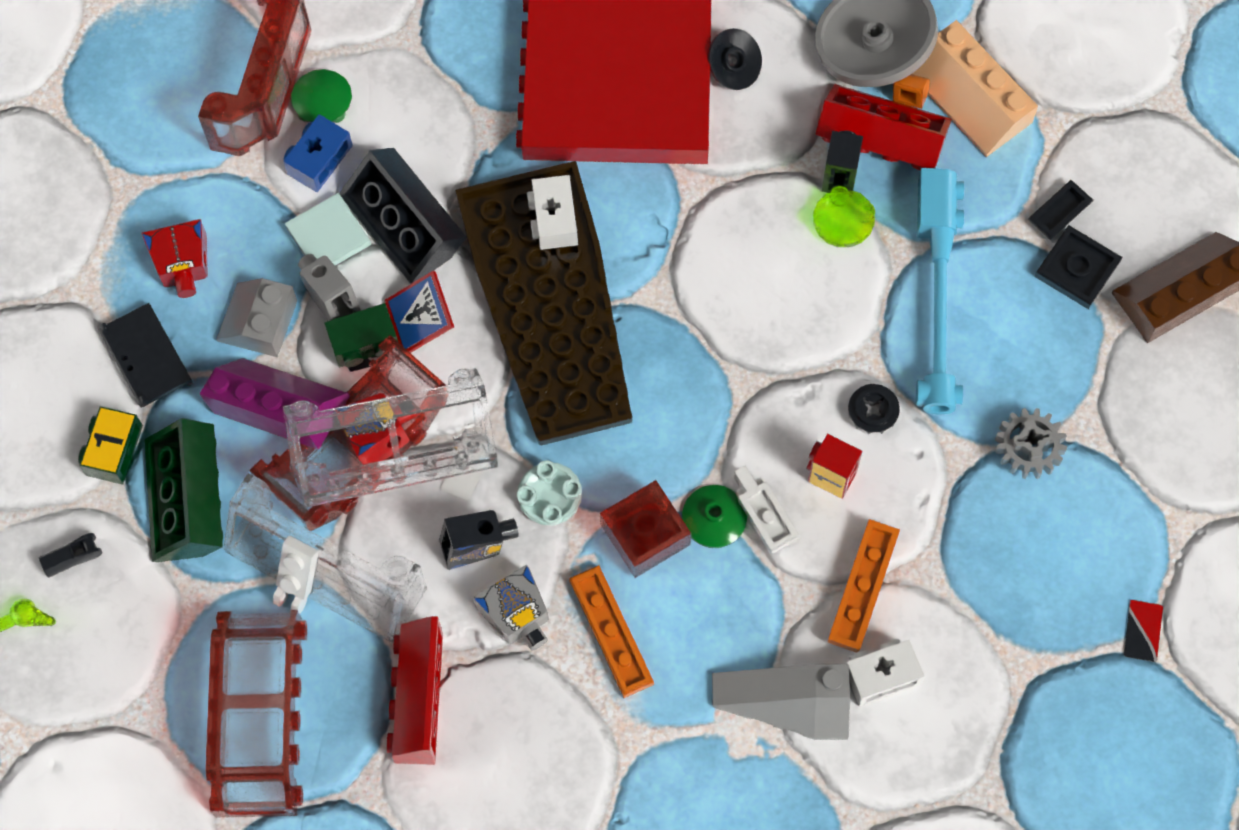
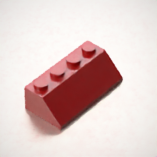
(886, 126)
(417, 692)

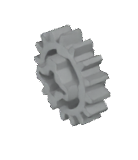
(1021, 453)

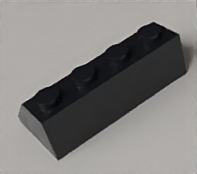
(401, 214)

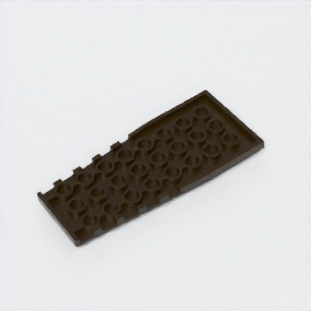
(548, 307)

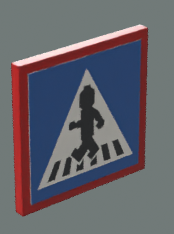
(419, 312)

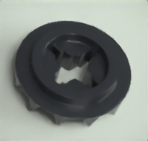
(872, 395)

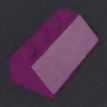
(258, 393)

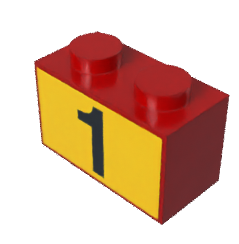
(833, 465)

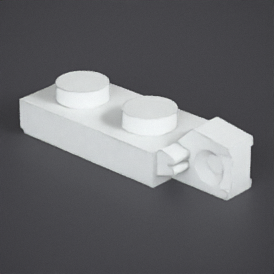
(764, 511)

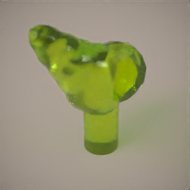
(25, 614)

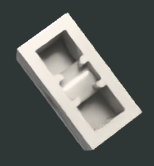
(556, 196)
(872, 685)

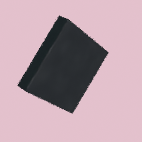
(1078, 267)

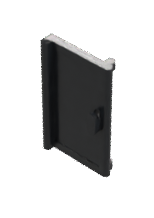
(152, 361)

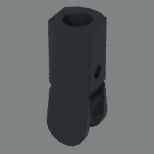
(65, 557)

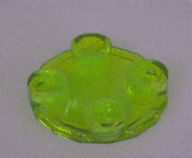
(843, 217)

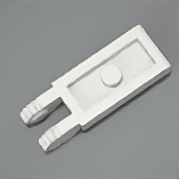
(295, 573)

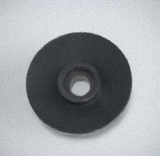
(745, 59)

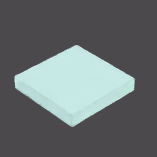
(328, 231)

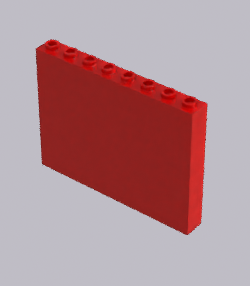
(615, 81)

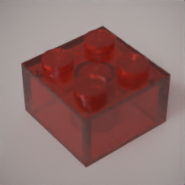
(645, 528)

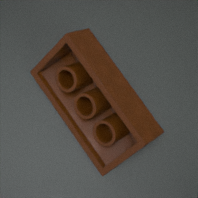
(1181, 286)

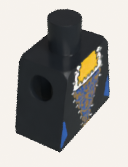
(474, 537)

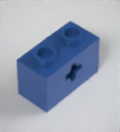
(317, 153)

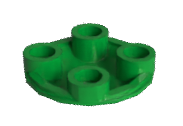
(321, 93)

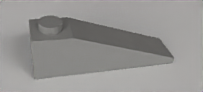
(794, 698)

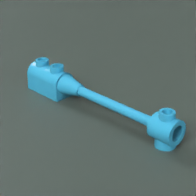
(939, 222)

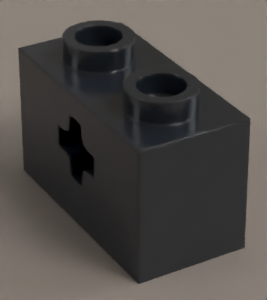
(842, 160)

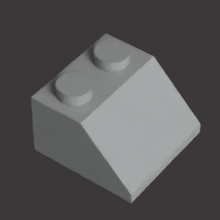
(258, 316)

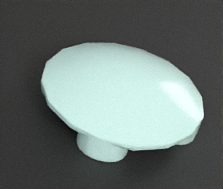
(549, 493)

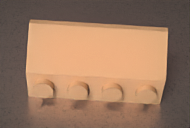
(975, 90)

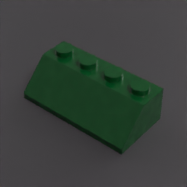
(183, 491)

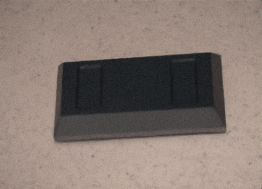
(1060, 209)

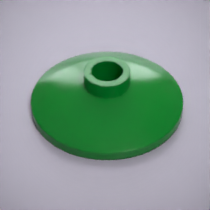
(709, 530)

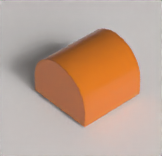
(911, 91)

